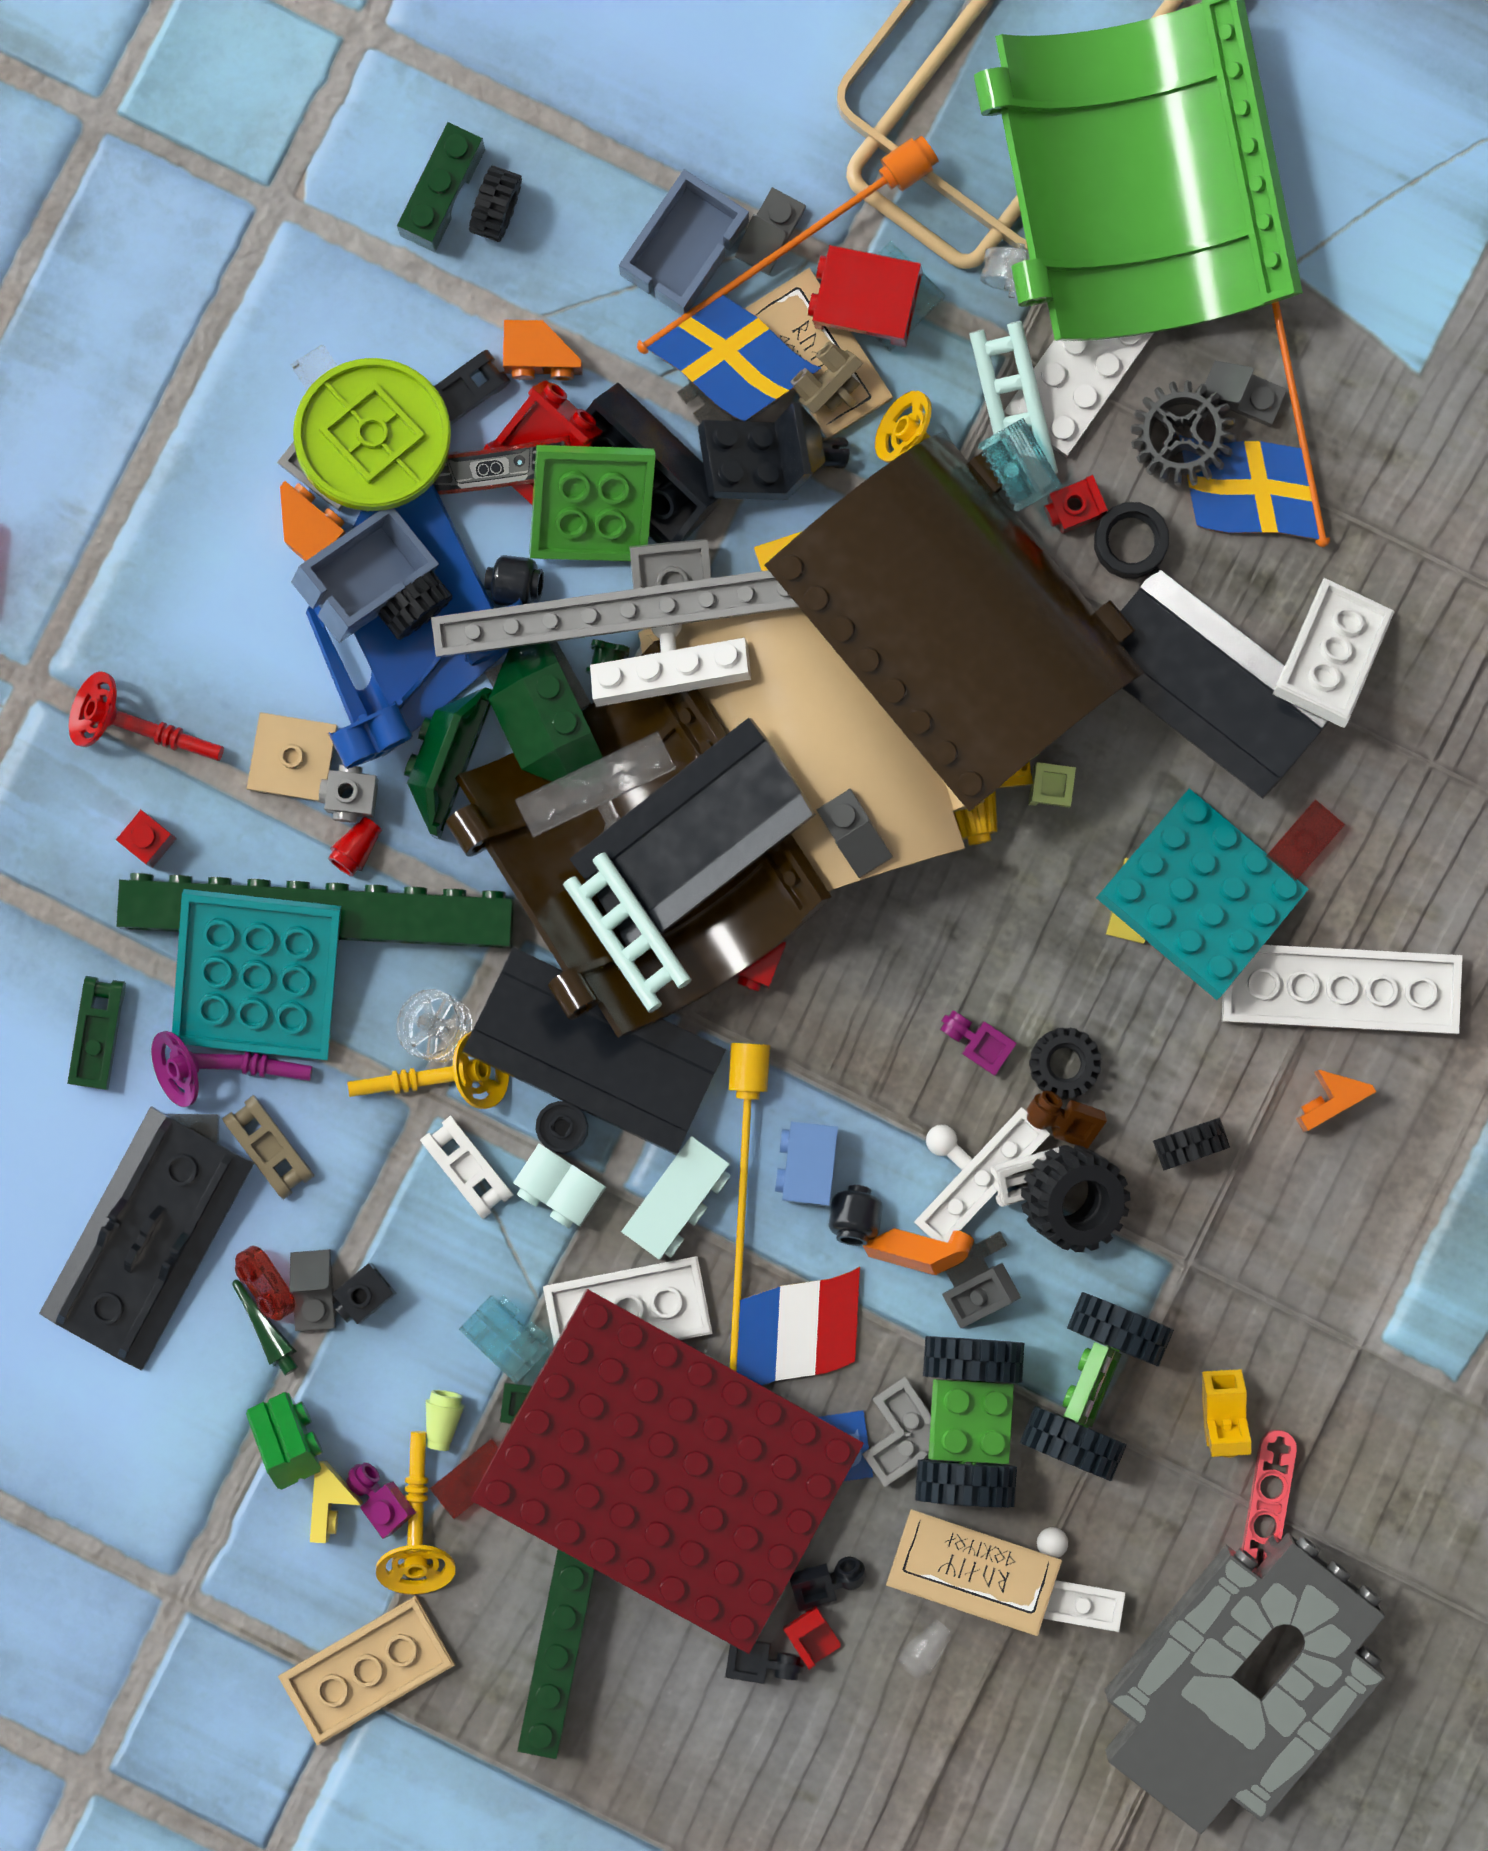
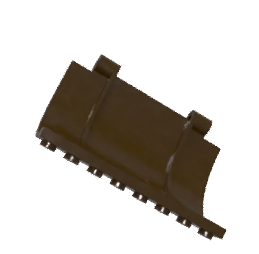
(955, 616)
(710, 942)

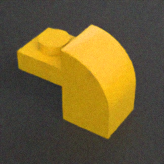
(1225, 1413)

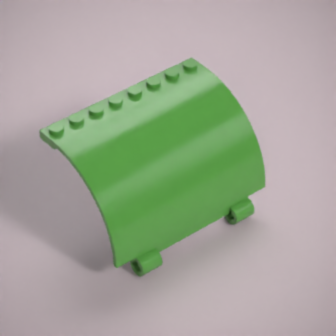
(1143, 173)

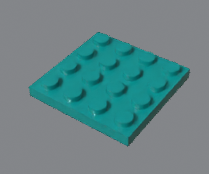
(1202, 894)
(256, 974)

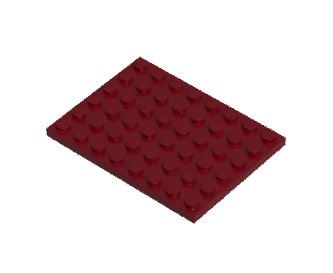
(666, 1471)

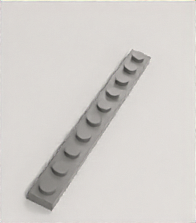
(609, 613)

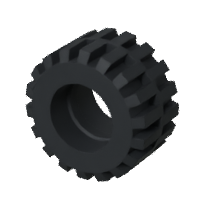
(1098, 1214)

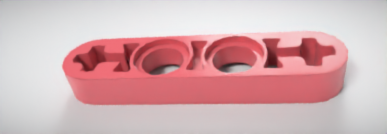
(1262, 1505)

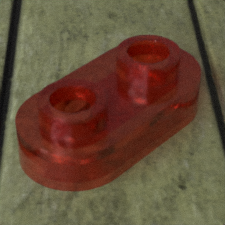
(265, 1283)

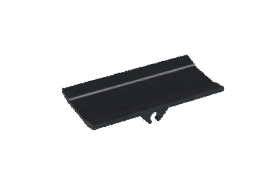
(1214, 685)
(700, 829)
(636, 1082)
(146, 1238)

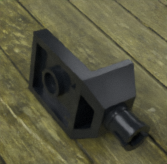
(766, 457)

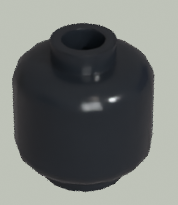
(514, 579)
(855, 1215)

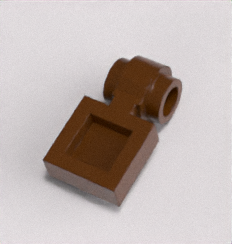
(1073, 1124)

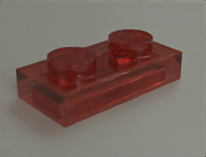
(459, 1484)

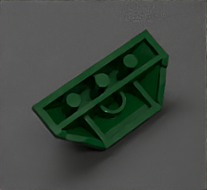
(541, 714)
(444, 754)

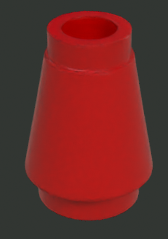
(353, 849)

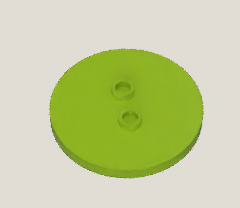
(372, 434)

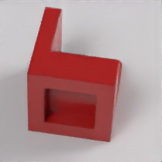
(812, 1637)

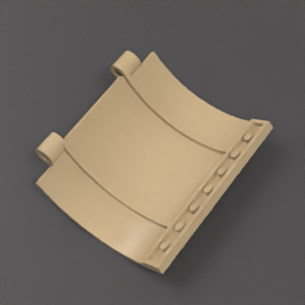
(829, 740)

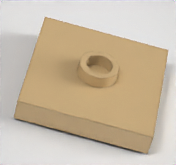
(290, 756)

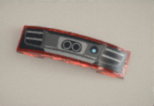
(491, 467)

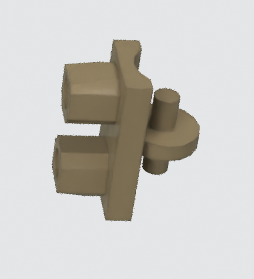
(840, 369)

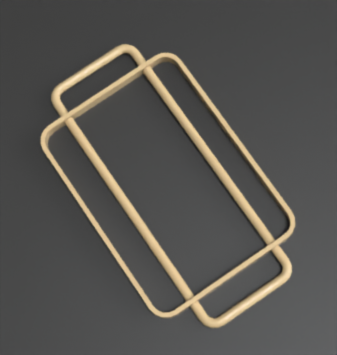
(877, 139)

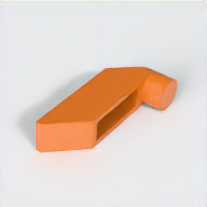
(920, 1251)

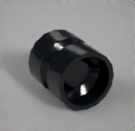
(561, 1127)

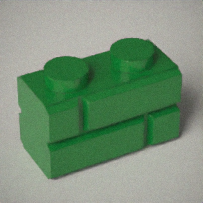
(284, 1440)

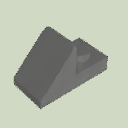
(770, 228)
(1245, 392)
(854, 833)
(312, 1290)
(981, 1295)

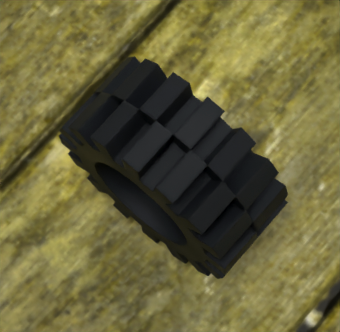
(495, 203)
(415, 605)
(1078, 1042)
(1191, 1144)

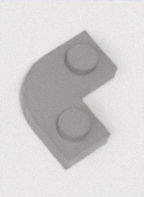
(911, 1433)

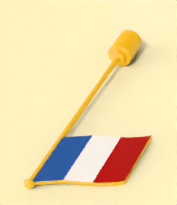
(793, 1326)

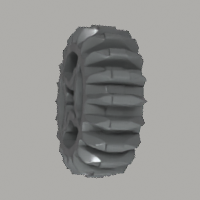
(1194, 421)

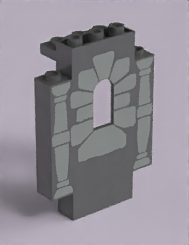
(1201, 1732)

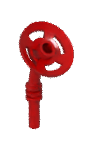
(106, 714)

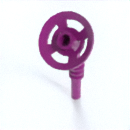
(187, 1064)

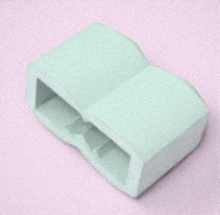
(559, 1186)

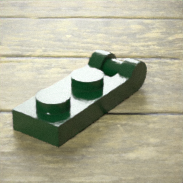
(96, 1034)

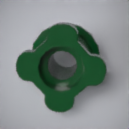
(607, 652)

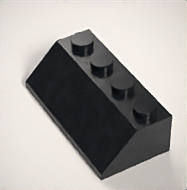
(679, 481)

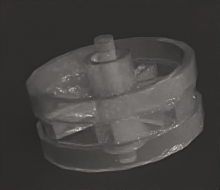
(998, 265)
(432, 1025)

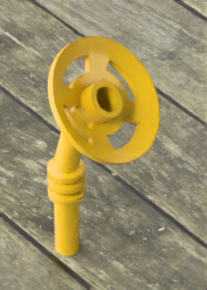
(906, 428)
(466, 1071)
(415, 1553)

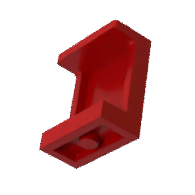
(866, 294)
(547, 416)

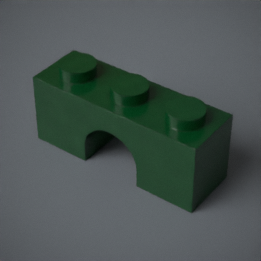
(437, 189)

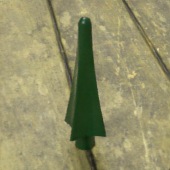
(274, 1344)

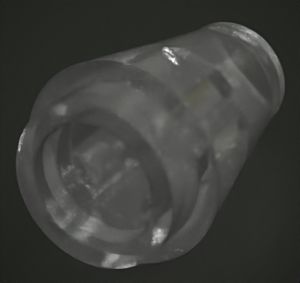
(925, 1650)

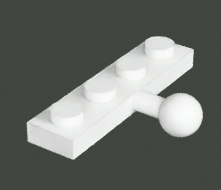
(670, 670)
(974, 1183)
(1078, 1602)

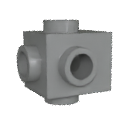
(362, 801)

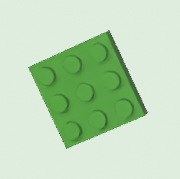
(590, 502)

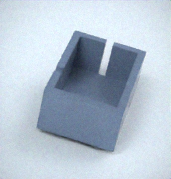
(684, 242)
(362, 572)

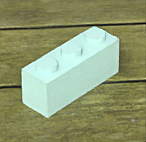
(677, 1199)

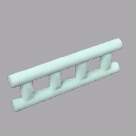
(1024, 380)
(604, 926)

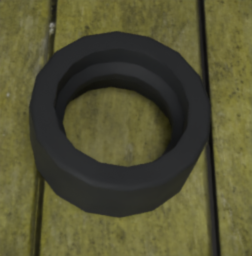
(1152, 519)

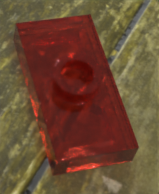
(1305, 840)

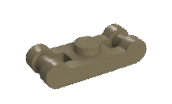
(268, 1147)

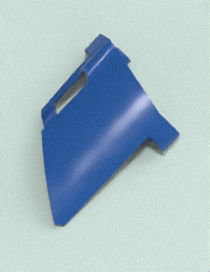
(405, 673)

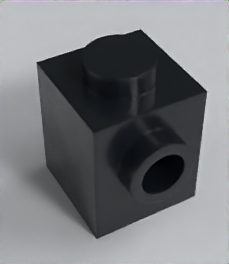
(362, 1294)

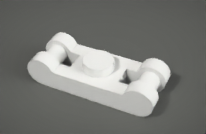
(466, 1167)

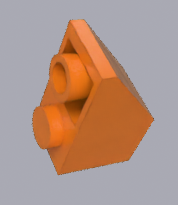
(534, 349)
(304, 525)

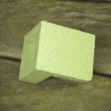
(1052, 785)

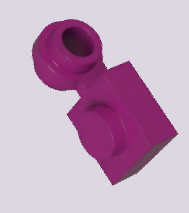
(986, 1046)
(386, 1507)

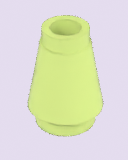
(442, 1418)

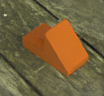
(1342, 1094)

